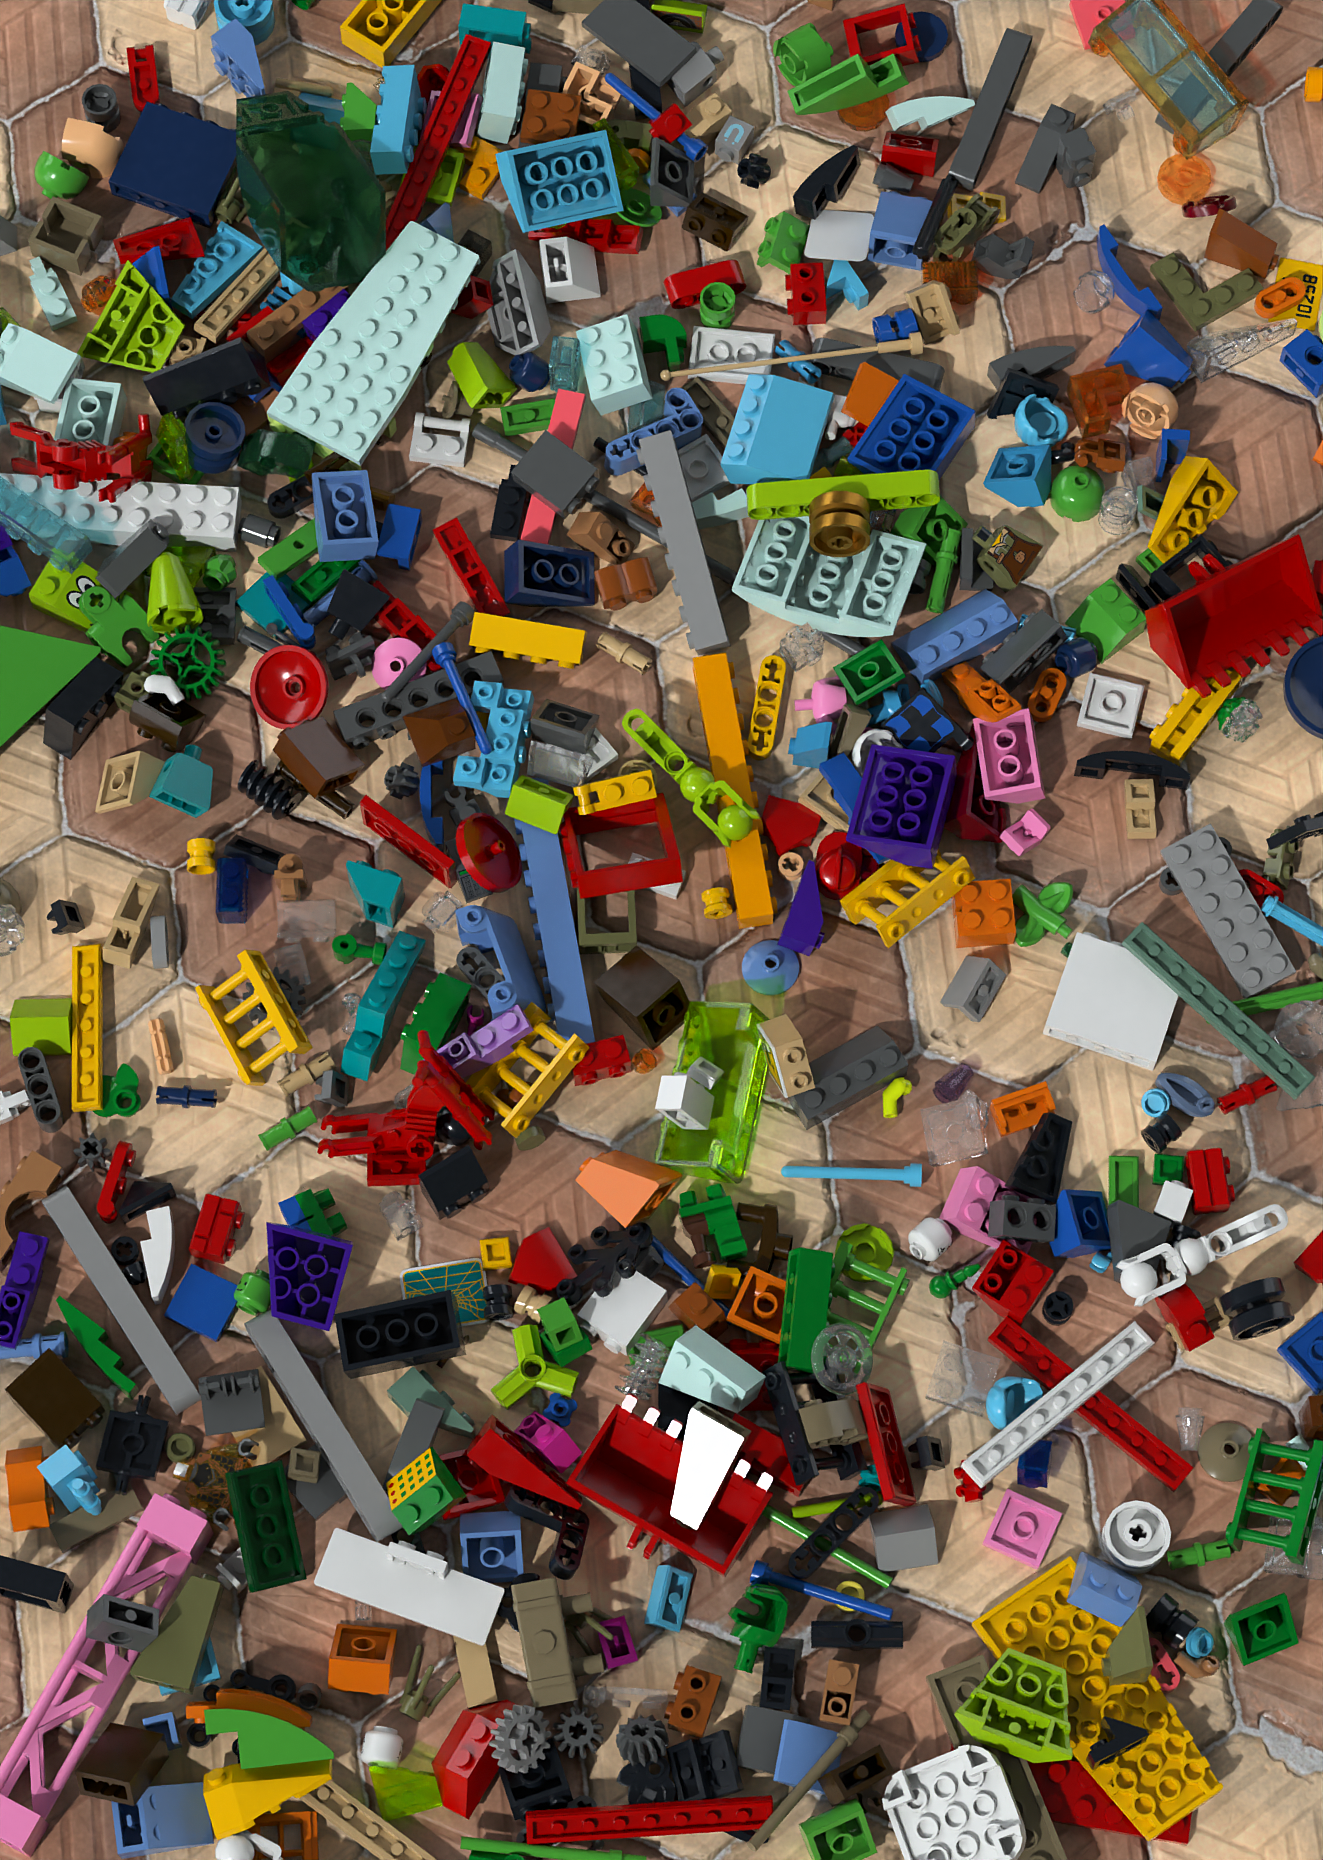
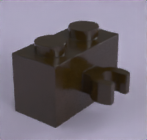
(857, 1777)

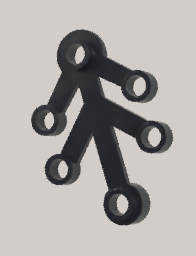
(632, 1241)
(267, 1686)

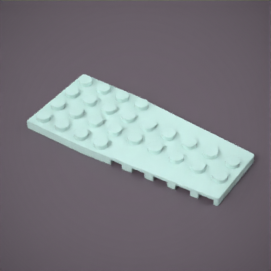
(375, 344)

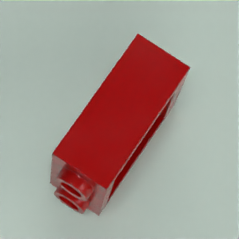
(879, 19)

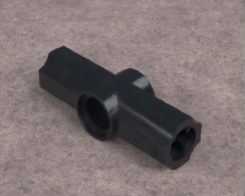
(877, 1634)

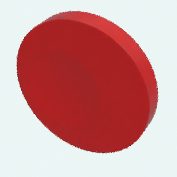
(489, 852)

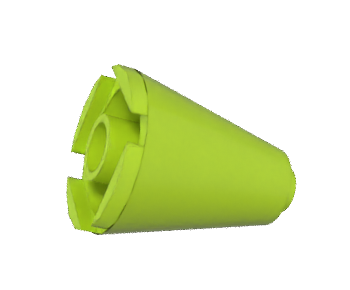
(171, 596)

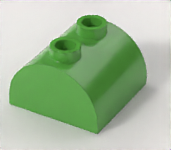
(838, 1834)

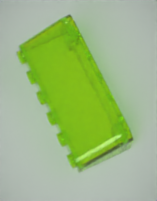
(730, 1040)

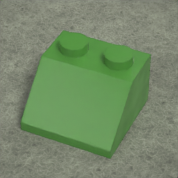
(1107, 620)

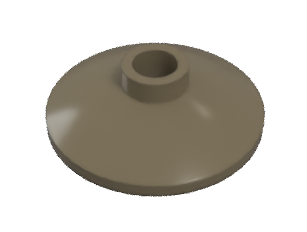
(1215, 1460)

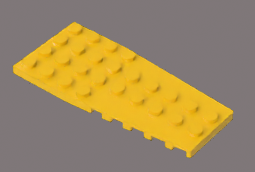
(1151, 1782)

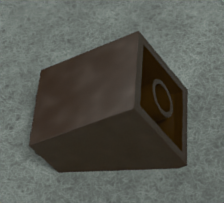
(644, 996)
(55, 1400)

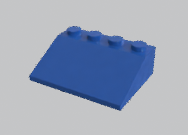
(913, 431)

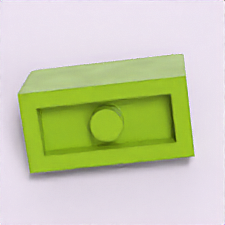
(538, 804)

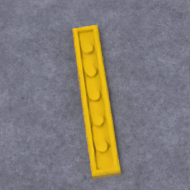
(87, 1028)

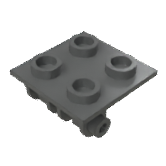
(231, 1402)

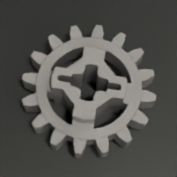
(520, 1741)

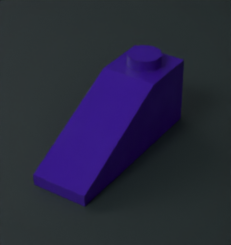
(805, 916)

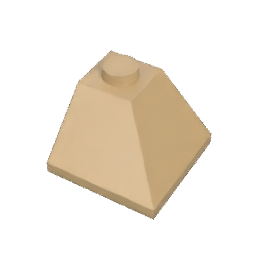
(127, 780)

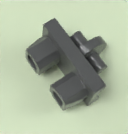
(351, 658)

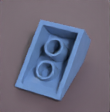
(344, 516)

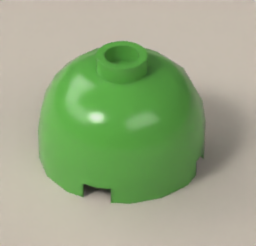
(58, 177)
(1077, 493)

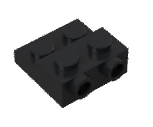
(540, 1787)

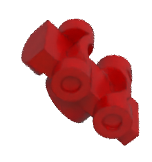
(969, 1487)

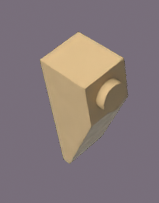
(707, 120)

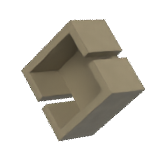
(70, 236)

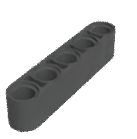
(891, 364)

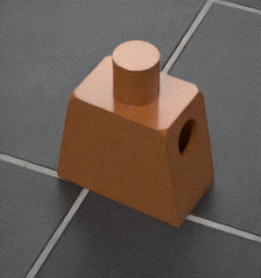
(699, 1309)

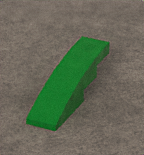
(92, 1340)

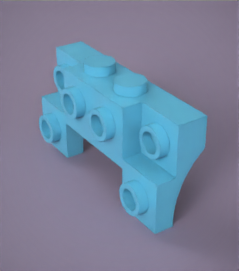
(507, 734)

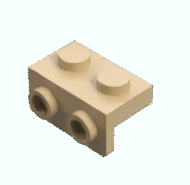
(933, 311)

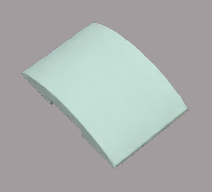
(833, 594)

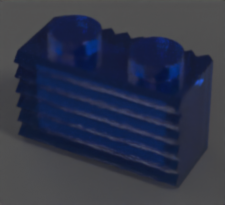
(232, 891)

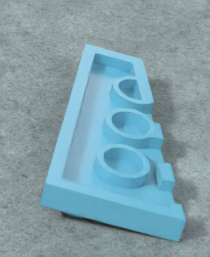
(224, 261)

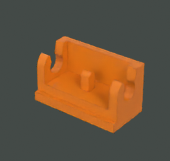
(1021, 1108)

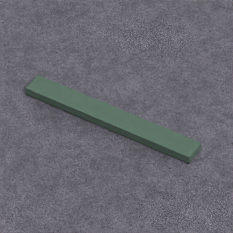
(1218, 1010)

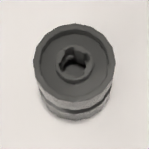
(101, 107)

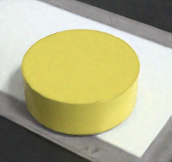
(850, 1588)

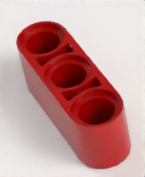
(686, 286)

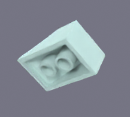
(34, 364)

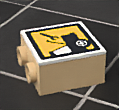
(785, 1056)

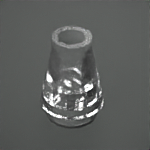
(1189, 1427)

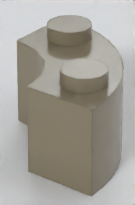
(833, 1422)

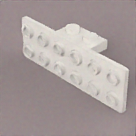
(409, 1585)

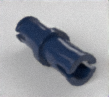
(186, 1096)

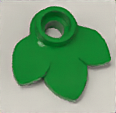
(117, 1090)

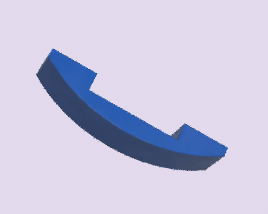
(1125, 289)
(433, 825)

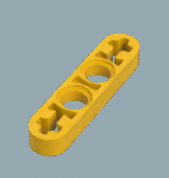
(766, 707)

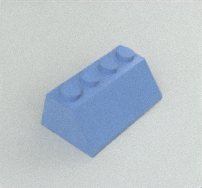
(956, 636)

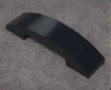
(1135, 762)

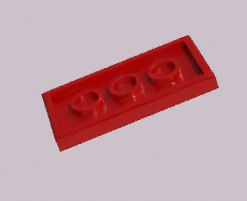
(408, 842)
(886, 1444)

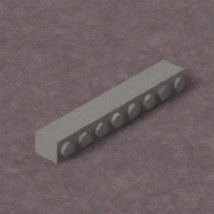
(684, 543)

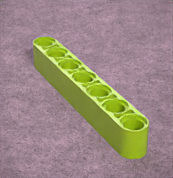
(881, 490)

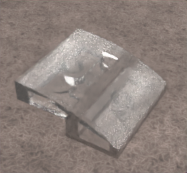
(1278, 1563)

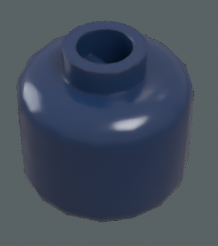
(529, 372)
(1076, 657)

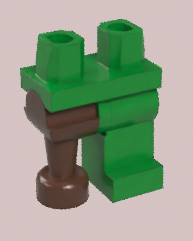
(711, 1218)

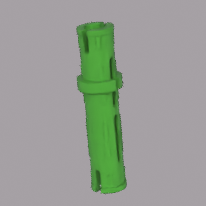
(945, 563)

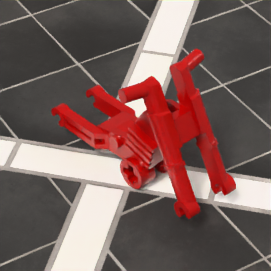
(87, 461)
(434, 1086)

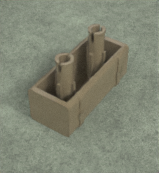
(545, 1643)

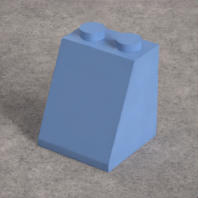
(896, 229)

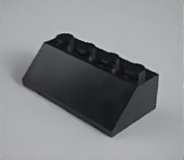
(211, 376)

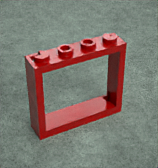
(627, 876)

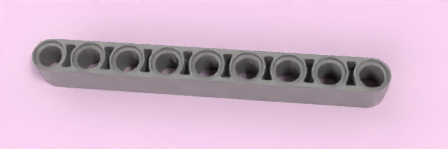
(121, 1300)
(323, 1425)

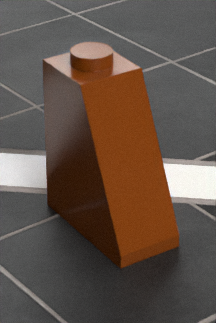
(1240, 246)

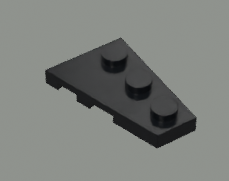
(1042, 1160)

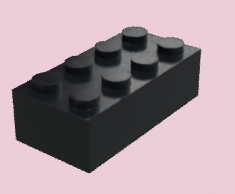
(400, 1334)

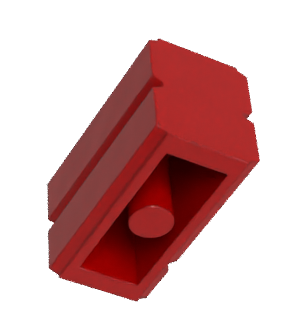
(1208, 1180)
(216, 1229)

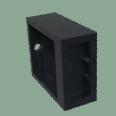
(1160, 578)
(34, 1584)

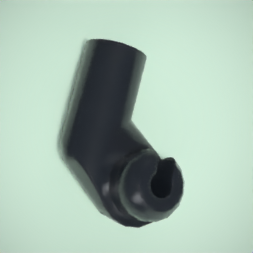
(1064, 454)

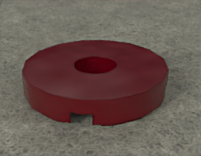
(1209, 206)

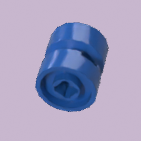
(902, 322)

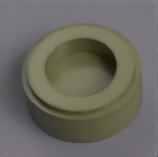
(530, 1138)
(180, 1448)

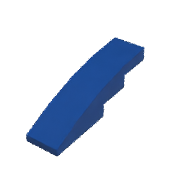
(846, 784)

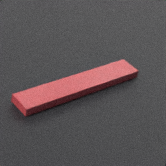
(563, 426)

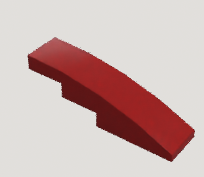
(598, 233)
(470, 569)
(402, 623)

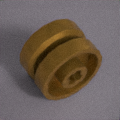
(839, 524)

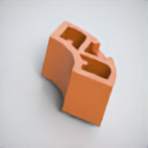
(28, 1489)

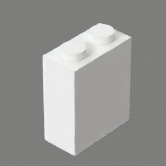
(623, 1312)

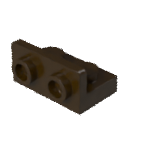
(713, 221)

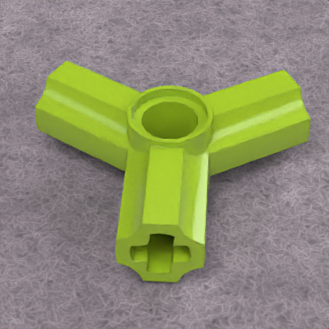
(530, 1353)

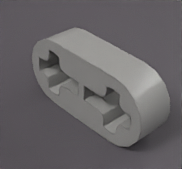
(159, 942)

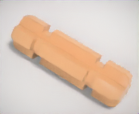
(160, 1046)

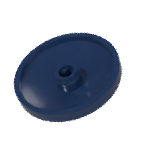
(1305, 687)

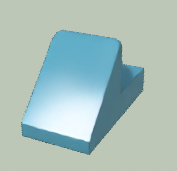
(845, 279)

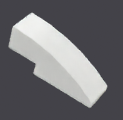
(159, 1251)

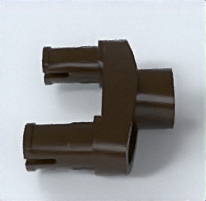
(772, 1243)

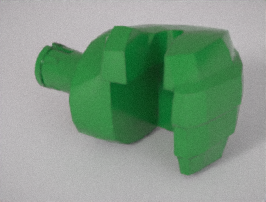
(758, 1629)

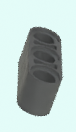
(36, 1077)

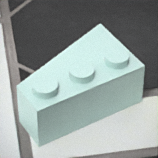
(711, 1372)

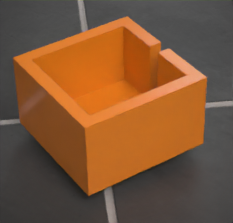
(985, 914)

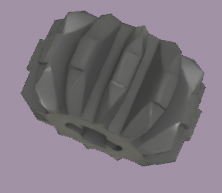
(642, 1740)
(584, 1741)

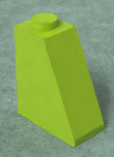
(480, 377)

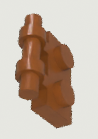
(1105, 453)

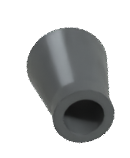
(892, 179)

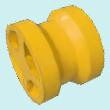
(716, 903)

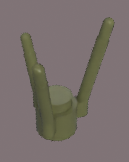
(227, 206)
(581, 1620)
(416, 1705)

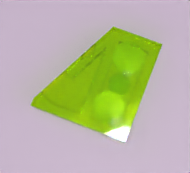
(173, 442)
(403, 1791)

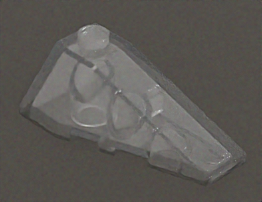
(1227, 348)

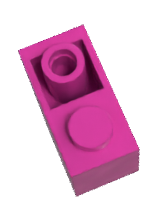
(548, 1441)

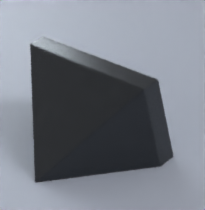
(145, 1197)

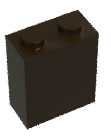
(122, 1764)

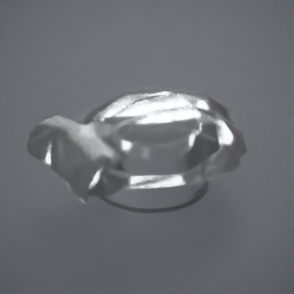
(592, 58)

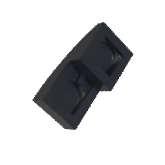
(777, 1678)

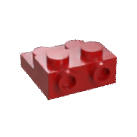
(480, 1487)

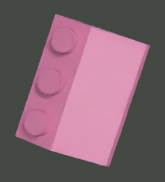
(1009, 758)

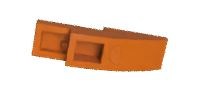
(978, 696)
(251, 1701)

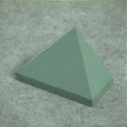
(1149, 501)

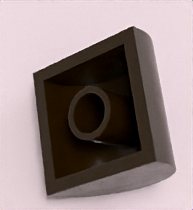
(171, 724)

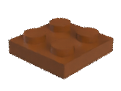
(549, 116)

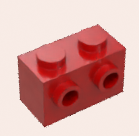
(807, 293)
(603, 1060)

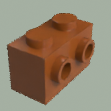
(693, 1701)

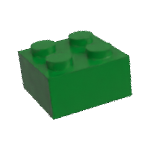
(569, 1353)

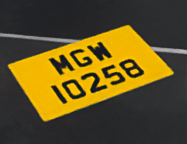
(1312, 277)

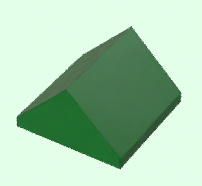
(869, 672)
(1262, 1629)

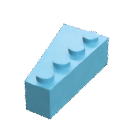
(397, 120)

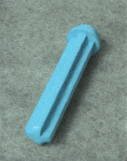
(1293, 919)

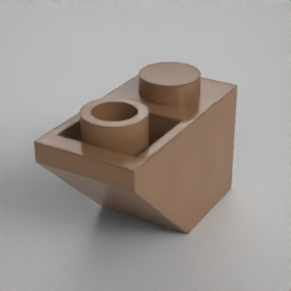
(599, 535)
(839, 1692)

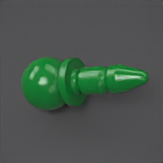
(942, 1286)

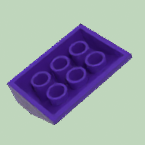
(903, 804)

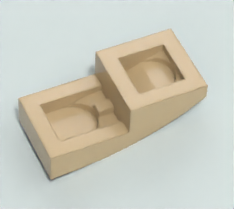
(1140, 808)

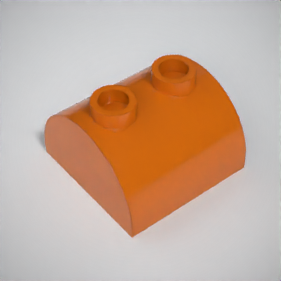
(759, 1305)

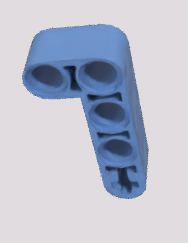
(622, 453)

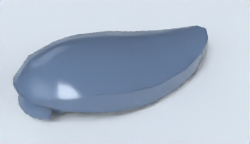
(1186, 1094)

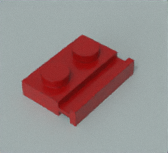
(393, 1167)

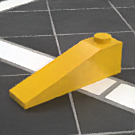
(1192, 501)
(241, 1795)

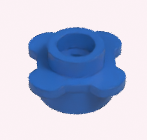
(561, 1418)

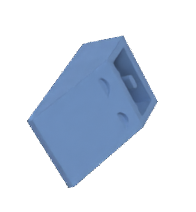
(238, 59)
(163, 1821)

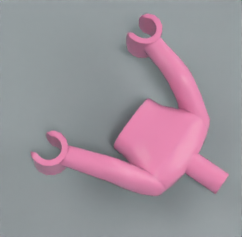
(826, 701)

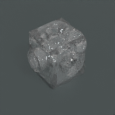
(802, 646)

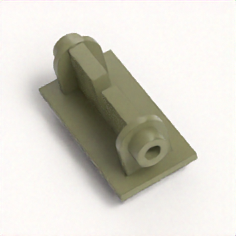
(1282, 867)

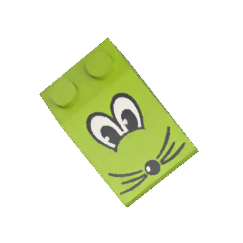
(59, 592)

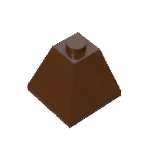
(440, 732)

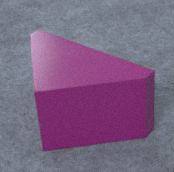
(621, 1648)

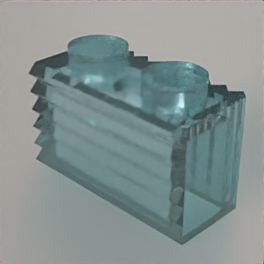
(564, 363)

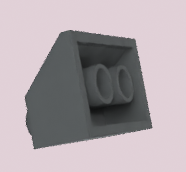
(1024, 650)

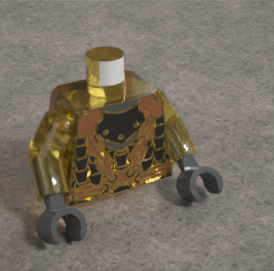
(207, 1479)

